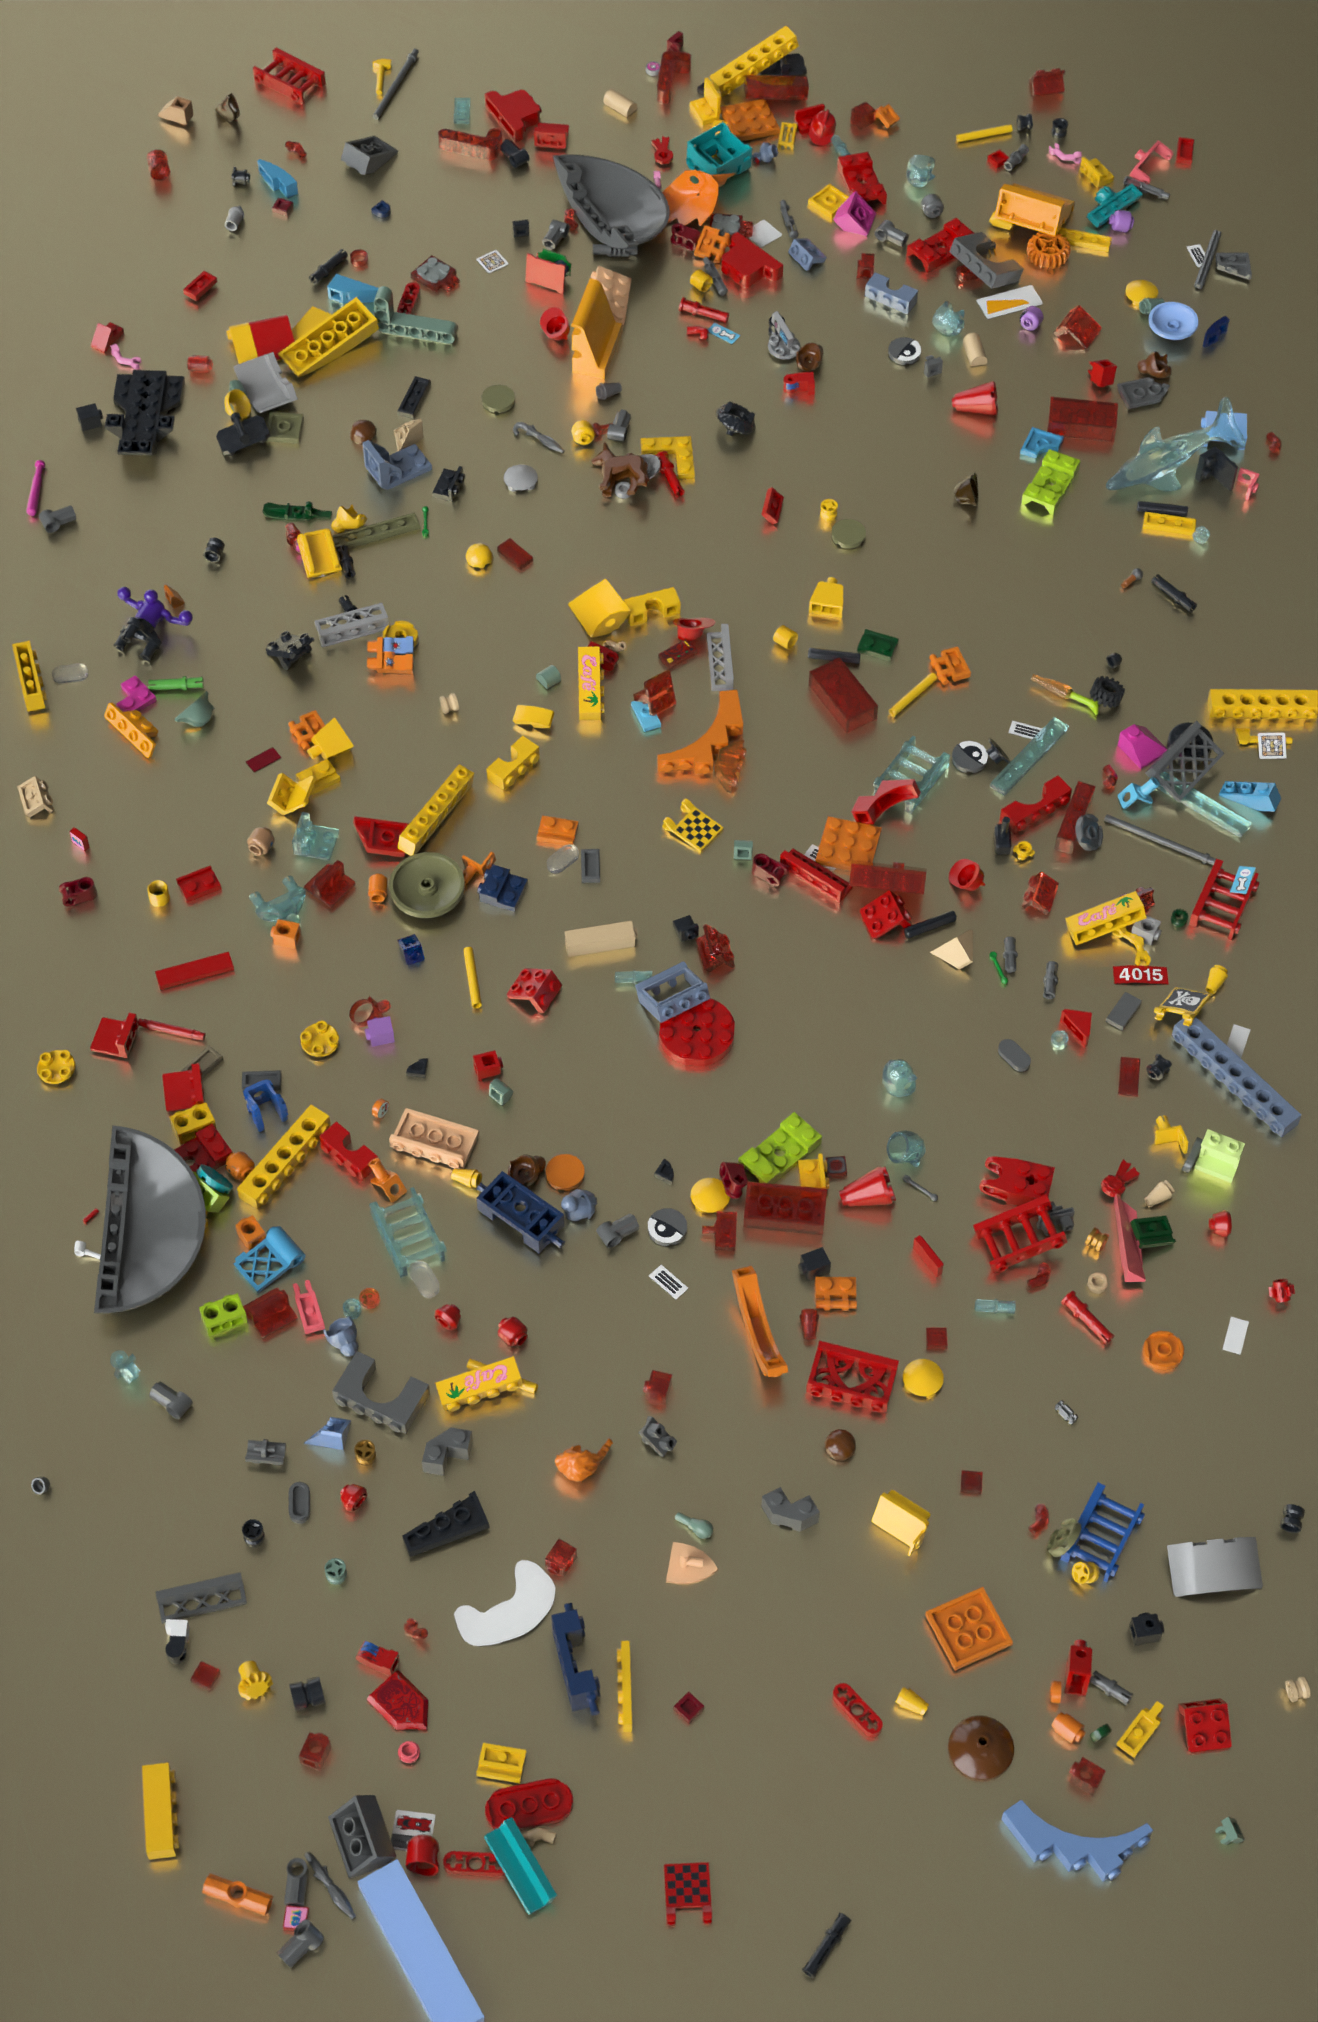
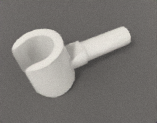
(80, 1250)

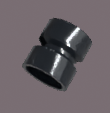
(307, 1693)

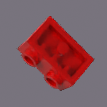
(804, 117)

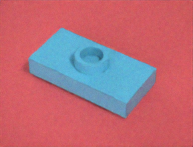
(643, 715)

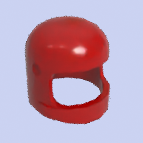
(422, 1849)

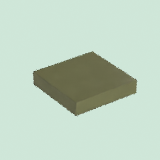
(285, 427)

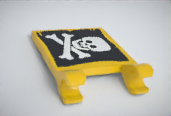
(1182, 1002)

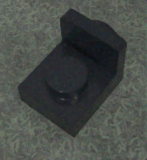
(686, 928)

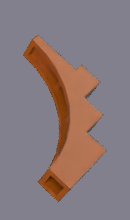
(699, 754)

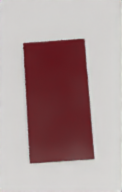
(263, 759)

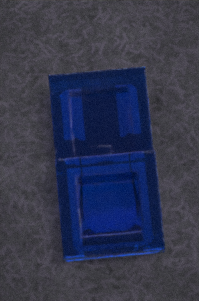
(1216, 329)

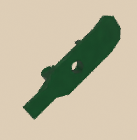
(289, 512)

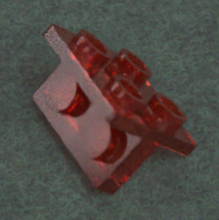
(1047, 82)
(657, 693)
(330, 884)
(714, 949)
(270, 1312)

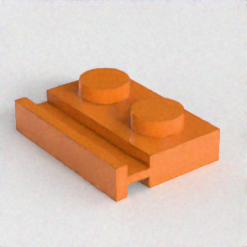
(557, 830)

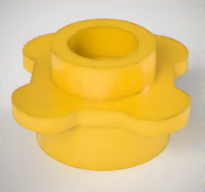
(1021, 847)

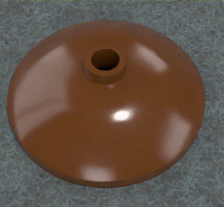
(979, 1760)

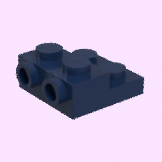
(502, 888)

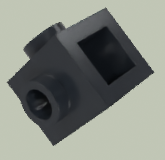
(1146, 1628)

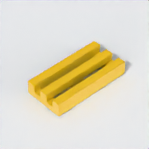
(785, 143)

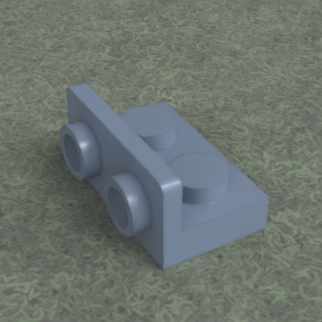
(806, 253)

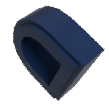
(381, 209)

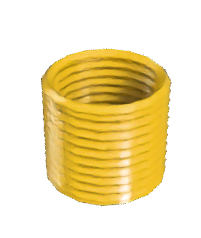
(701, 280)
(785, 637)
(157, 886)

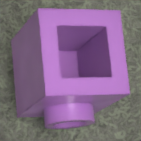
(380, 1031)

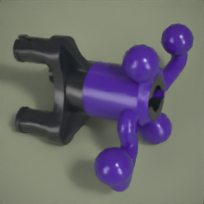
(145, 621)

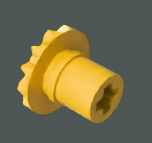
(253, 1682)

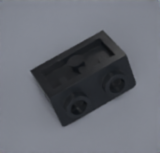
(448, 484)

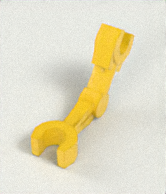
(1138, 941)

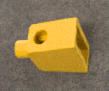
(827, 598)
(330, 741)

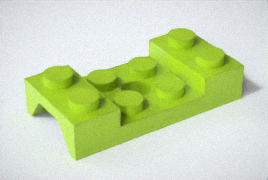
(1055, 469)
(793, 1137)

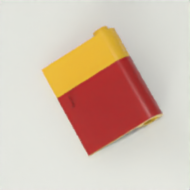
(261, 337)

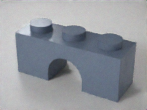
(901, 299)

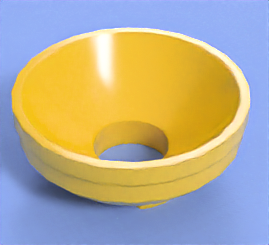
(239, 401)

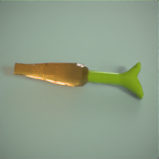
(1065, 692)

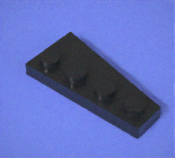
(457, 1522)

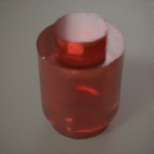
(199, 363)

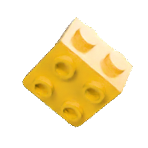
(290, 796)

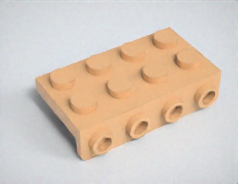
(616, 290)
(434, 1138)

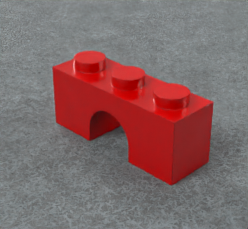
(336, 1140)

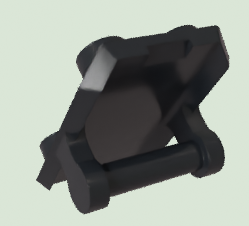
(787, 66)
(242, 433)
(289, 647)

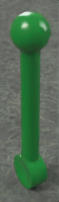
(425, 532)
(993, 955)

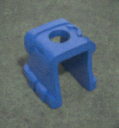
(267, 1095)

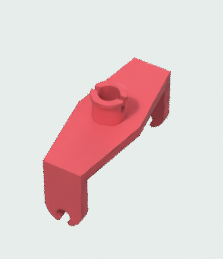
(1159, 148)

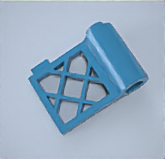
(283, 1249)

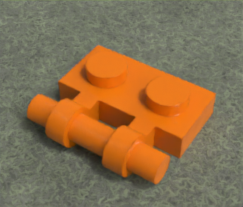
(707, 242)
(955, 665)
(311, 723)
(835, 1288)

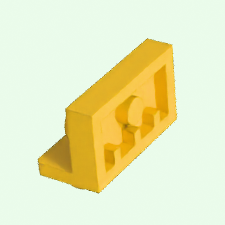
(1096, 172)
(813, 1173)

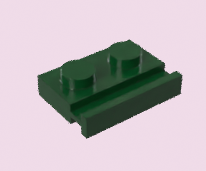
(877, 645)
(1152, 1231)

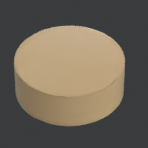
(1097, 1283)

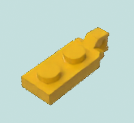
(1141, 1730)

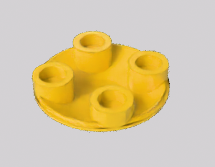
(1140, 289)
(319, 1039)
(56, 1066)
(709, 1195)
(923, 1377)

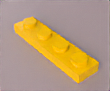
(624, 1695)

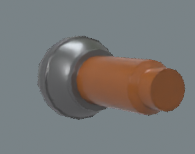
(1136, 574)

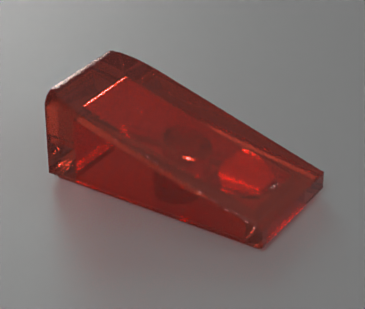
(1129, 1076)

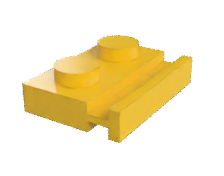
(324, 773)
(501, 1763)

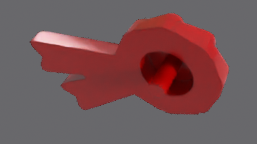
(662, 154)
(1115, 1184)

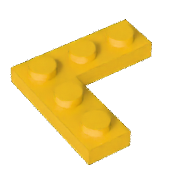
(680, 446)

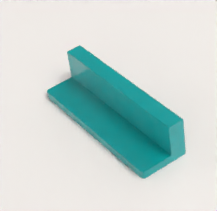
(520, 1866)

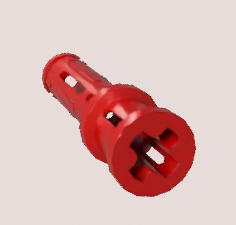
(697, 309)
(667, 469)
(1081, 1311)

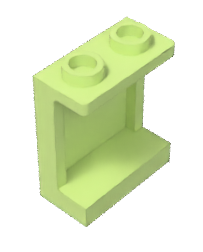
(1219, 1156)

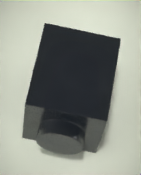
(89, 417)
(814, 1264)

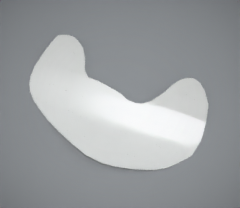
(513, 1617)

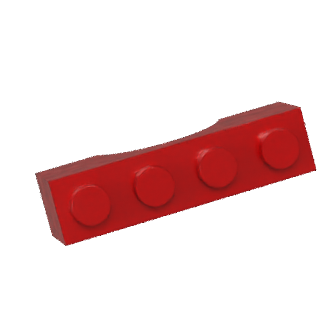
(1055, 794)

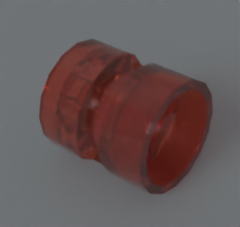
(158, 165)

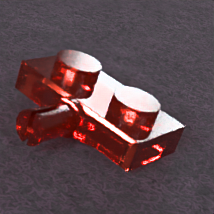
(723, 1230)

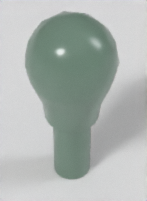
(700, 1527)

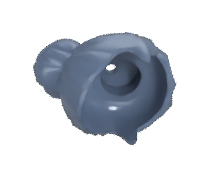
(578, 1208)
(343, 1335)

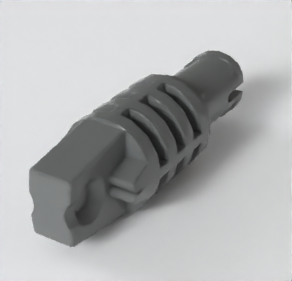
(611, 251)

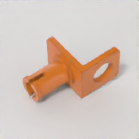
(473, 867)
(386, 1179)

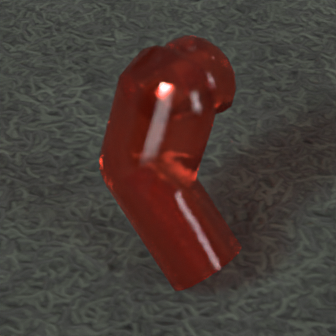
(295, 147)
(568, 218)
(1276, 442)
(1112, 777)
(1041, 1278)
(1042, 1519)
(416, 1634)

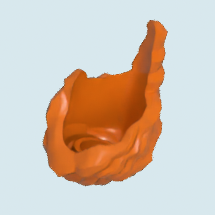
(578, 1464)

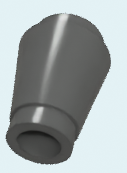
(606, 390)

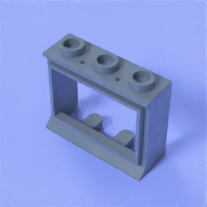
(677, 1003)

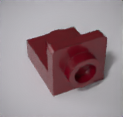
(675, 42)

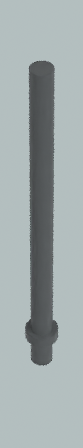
(411, 58)
(1205, 858)

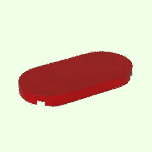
(530, 1804)

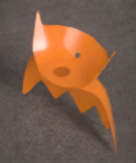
(683, 197)

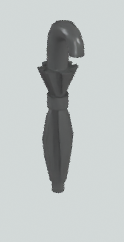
(531, 430)
(335, 1892)

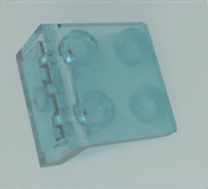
(314, 840)

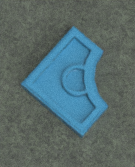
(1040, 441)

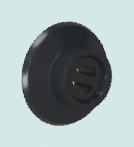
(996, 752)

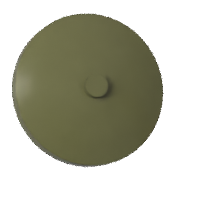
(427, 885)

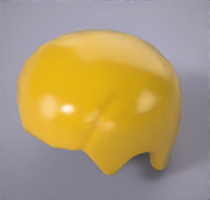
(479, 555)

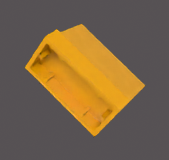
(1032, 208)
(594, 333)

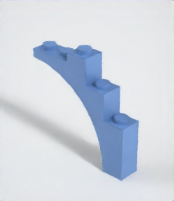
(1072, 1850)

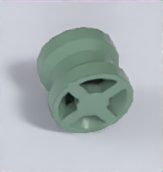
(334, 1566)

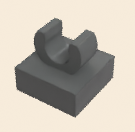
(933, 366)

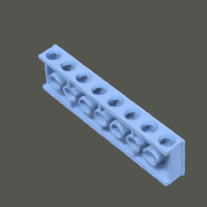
(418, 1946)

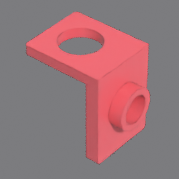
(1253, 482)

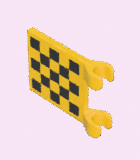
(695, 827)

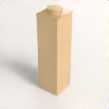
(600, 938)

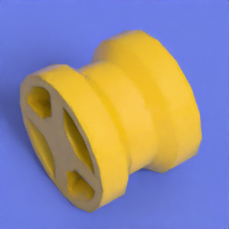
(828, 509)
(1080, 1575)

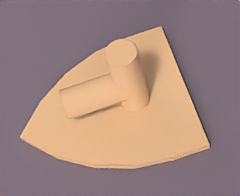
(689, 1564)

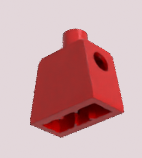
(1078, 1663)

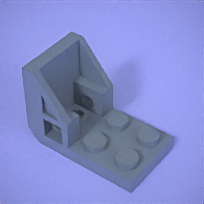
(394, 468)

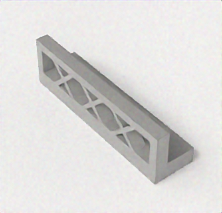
(353, 628)
(726, 657)

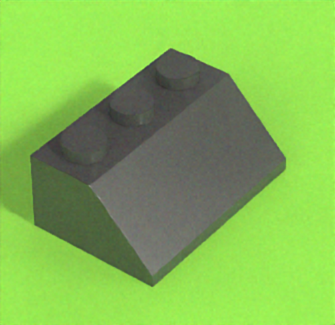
(362, 1835)

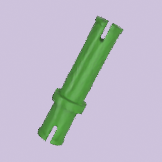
(177, 683)

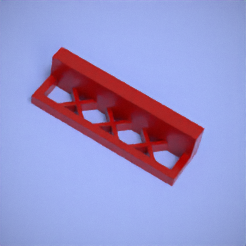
(815, 874)

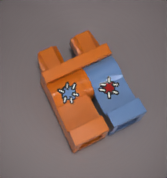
(393, 655)

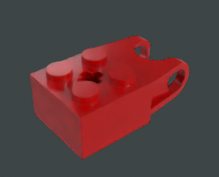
(1018, 1180)

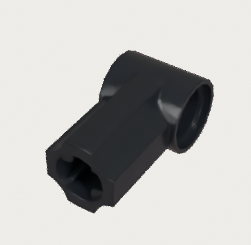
(516, 155)

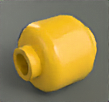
(582, 431)

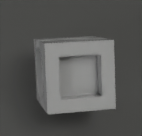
(1148, 929)

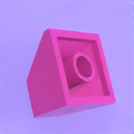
(855, 215)
(1140, 745)

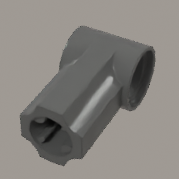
(888, 231)
(556, 232)
(618, 430)
(53, 519)
(613, 1232)
(174, 1402)
(296, 1884)
(305, 1938)

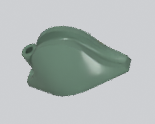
(197, 713)

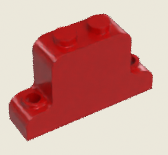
(514, 111)
(749, 263)

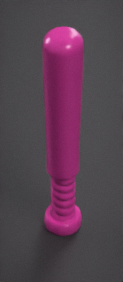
(33, 501)

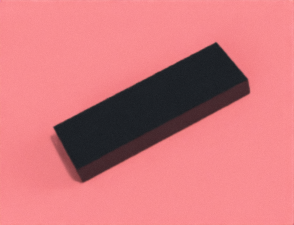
(414, 397)

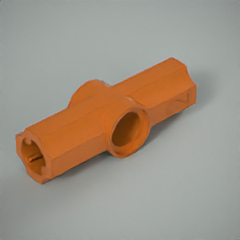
(224, 1889)

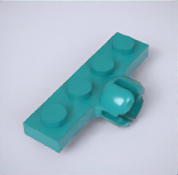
(1111, 201)

